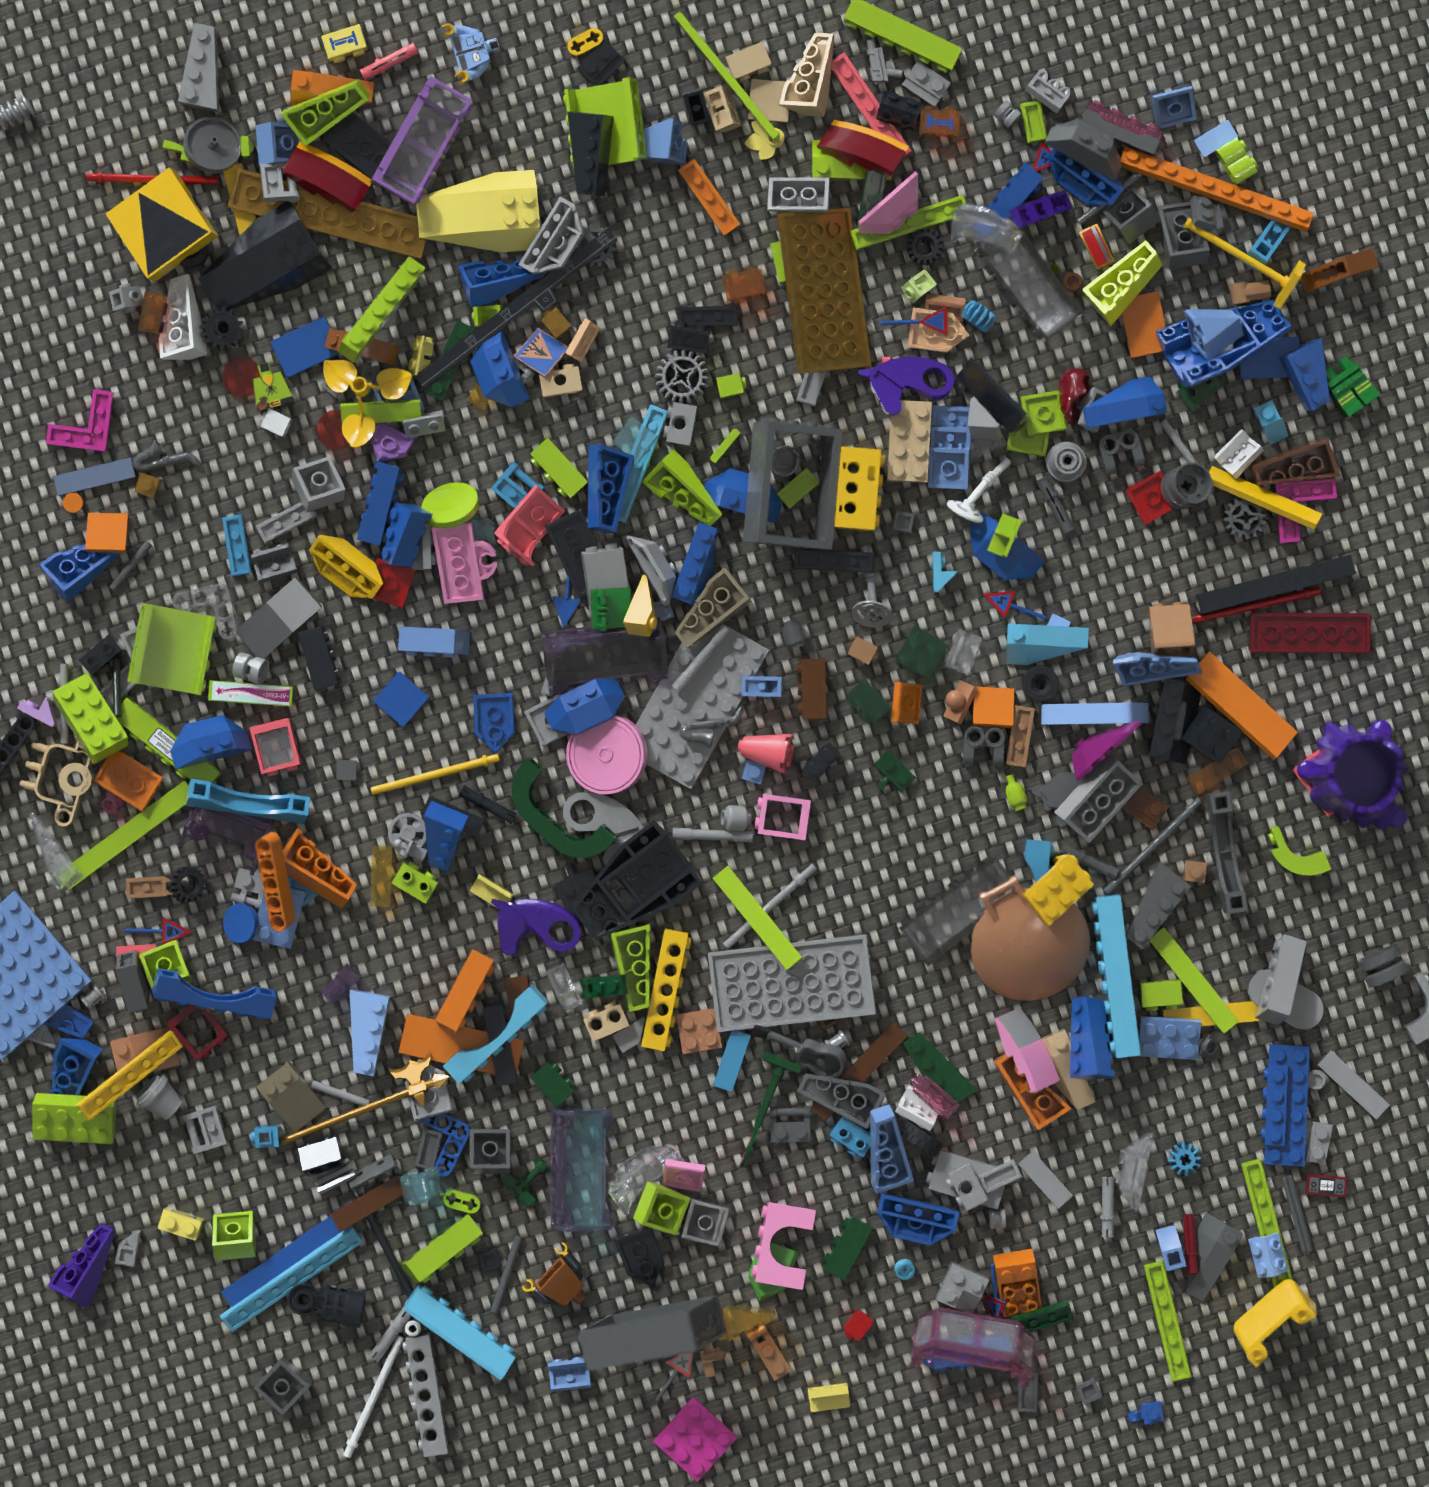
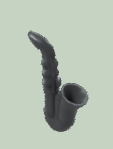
(150, 458)
(699, 732)

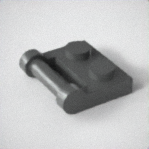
(790, 1131)

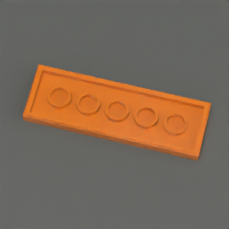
(1242, 706)
(426, 1035)

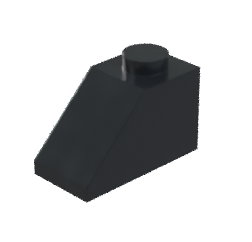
(696, 106)

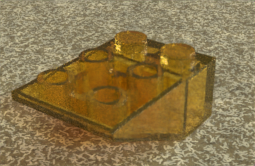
(744, 1319)

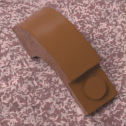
(376, 351)

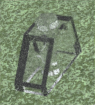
(564, 987)

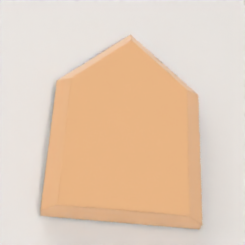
(930, 339)

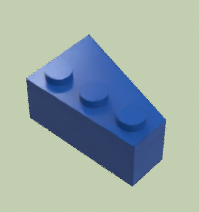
(1308, 374)
(403, 534)

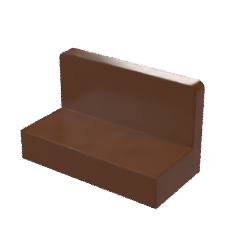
(514, 988)

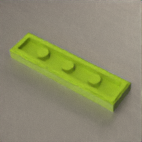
(384, 410)

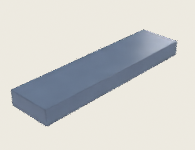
(94, 476)

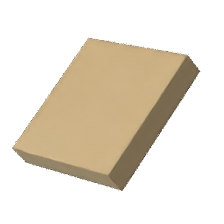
(767, 96)

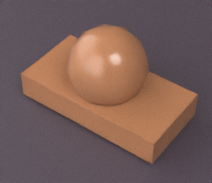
(959, 701)

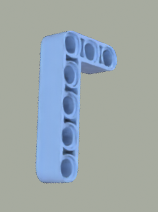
(1094, 713)

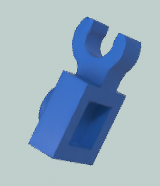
(1149, 1412)

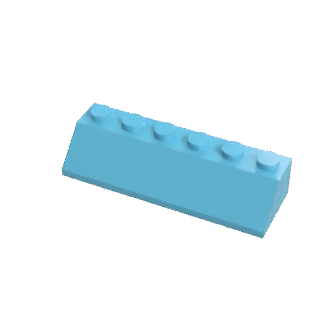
(459, 1331)

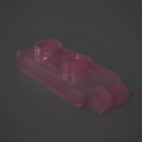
(934, 1096)

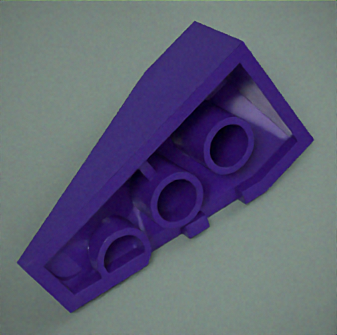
(82, 1274)

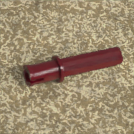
(1190, 1244)

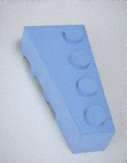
(367, 1026)

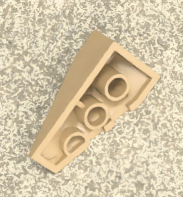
(809, 85)
(1075, 1090)

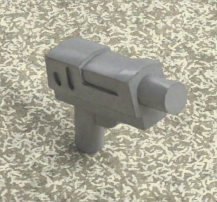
(879, 68)

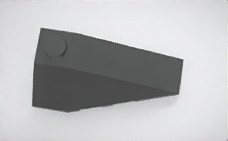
(1215, 1246)

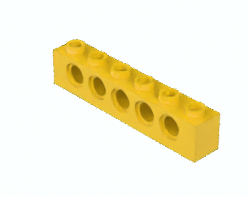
(650, 1038)

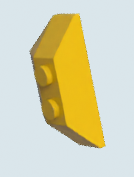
(346, 566)

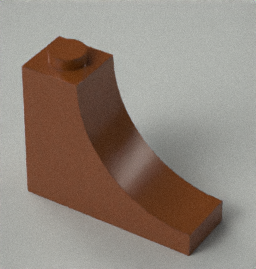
(1339, 270)

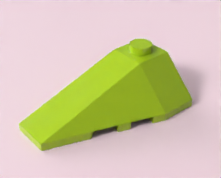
(829, 167)
(678, 483)

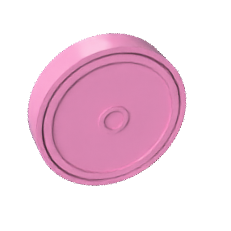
(608, 756)

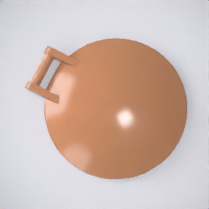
(1022, 954)

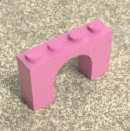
(767, 1269)

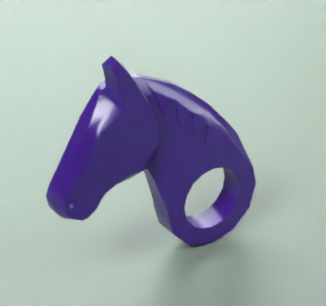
(537, 915)

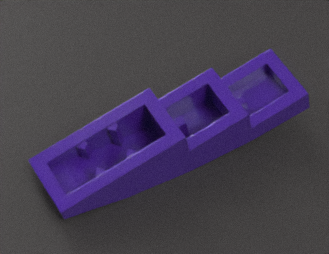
(1041, 209)

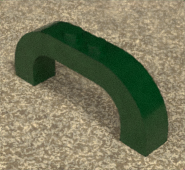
(549, 829)

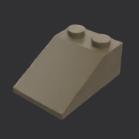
(291, 1096)

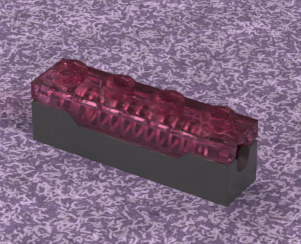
(1123, 129)

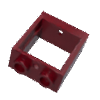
(206, 1052)

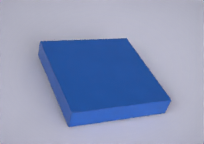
(401, 699)

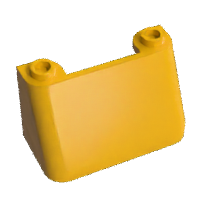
(1268, 1314)

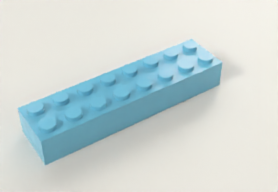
(1116, 974)

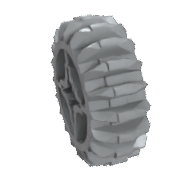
(667, 386)

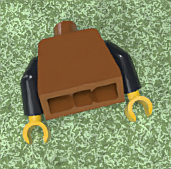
(560, 1282)

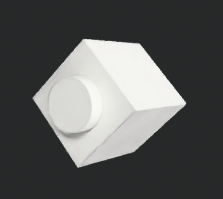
(275, 422)

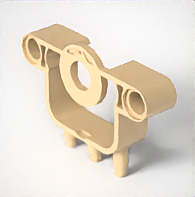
(63, 780)

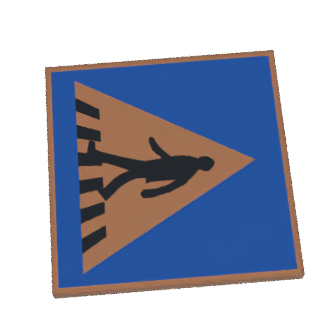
(541, 352)

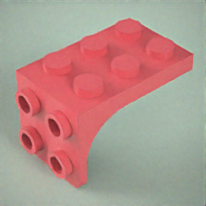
(527, 524)

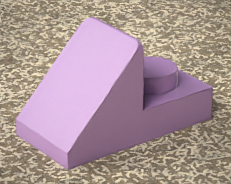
(43, 714)

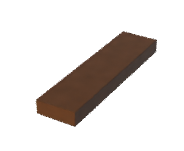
(367, 1203)

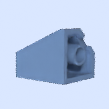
(665, 142)
(1213, 330)

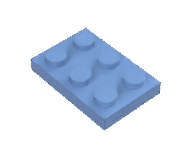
(267, 934)
(1169, 1037)

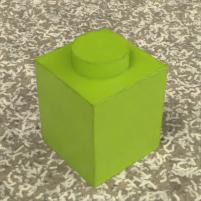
(731, 385)

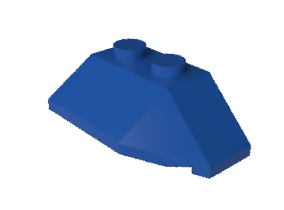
(1084, 182)
(498, 372)
(730, 492)
(1020, 561)
(585, 706)
(208, 741)
(916, 1219)

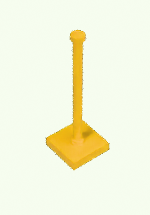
(1287, 283)

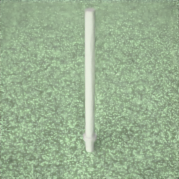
(352, 1443)

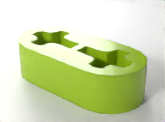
(460, 1205)

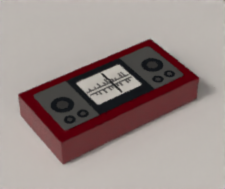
(1326, 1185)

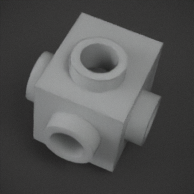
(126, 298)

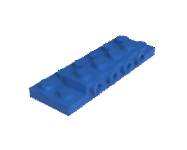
(1286, 1104)

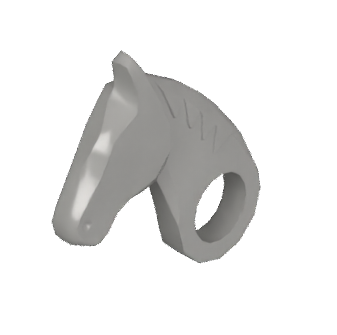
(607, 812)

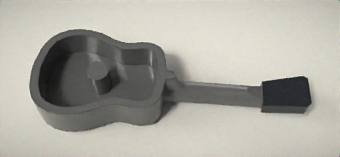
(820, 1058)

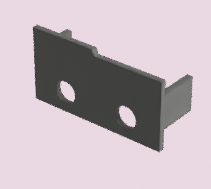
(373, 1171)

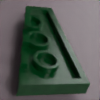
(938, 1068)

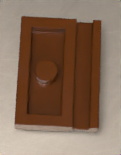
(1145, 808)

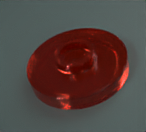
(233, 376)
(327, 431)

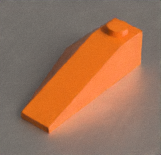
(310, 84)

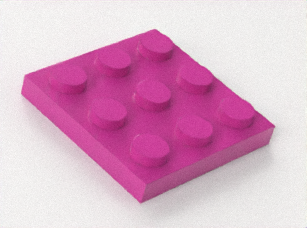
(695, 1439)

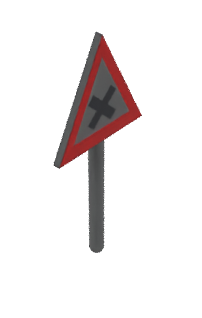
(682, 1364)

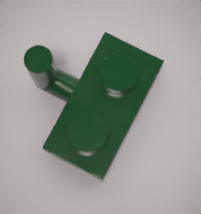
(894, 772)

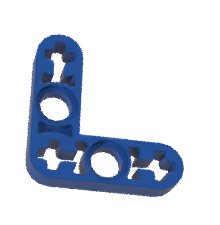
(453, 1138)

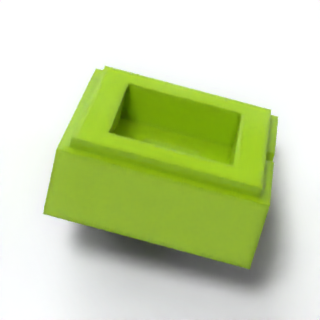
(246, 147)

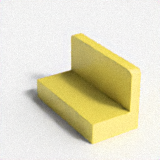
(490, 890)
(829, 1397)

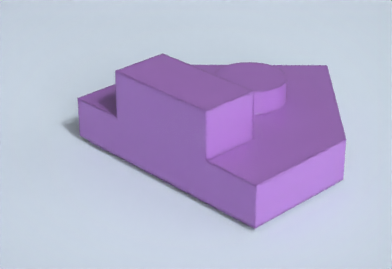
(390, 443)

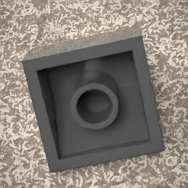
(1131, 215)

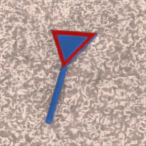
(936, 321)

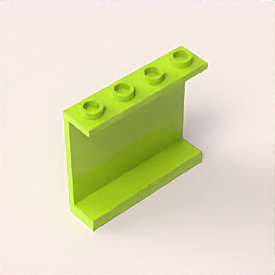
(621, 102)
(172, 649)

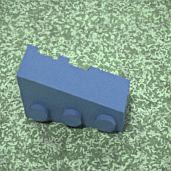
(433, 641)

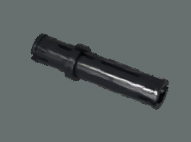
(487, 804)

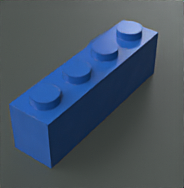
(697, 565)

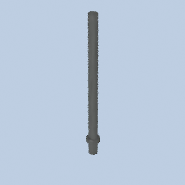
(1190, 809)

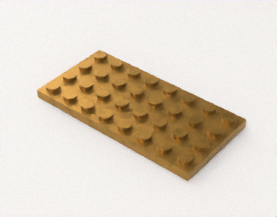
(824, 290)

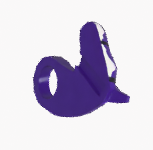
(892, 376)

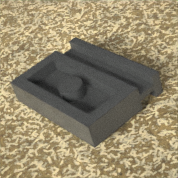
(1206, 214)

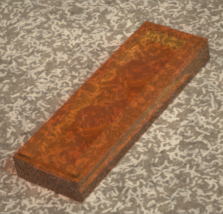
(1215, 772)

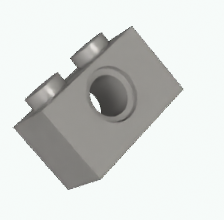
(688, 414)
(975, 1195)

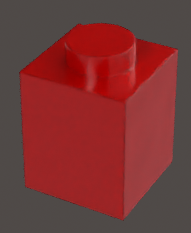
(857, 1325)

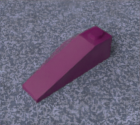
(1097, 747)

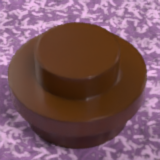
(1072, 282)

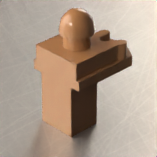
(708, 1356)

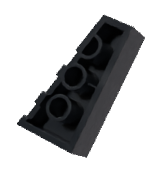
(590, 151)

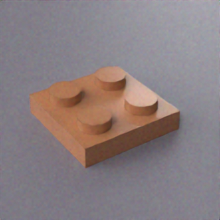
(698, 1031)

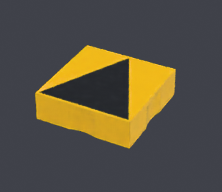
(161, 224)

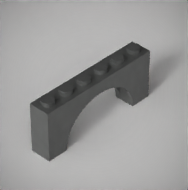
(1220, 820)

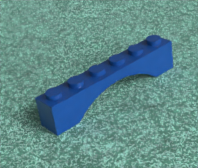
(254, 1001)

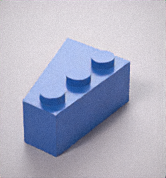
(443, 834)

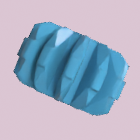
(978, 316)
(1178, 1162)

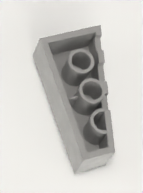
(200, 75)

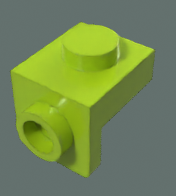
(484, 313)

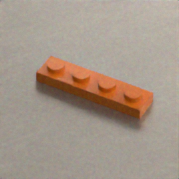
(709, 197)

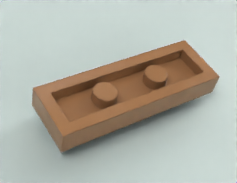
(1020, 736)

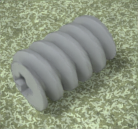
(15, 112)

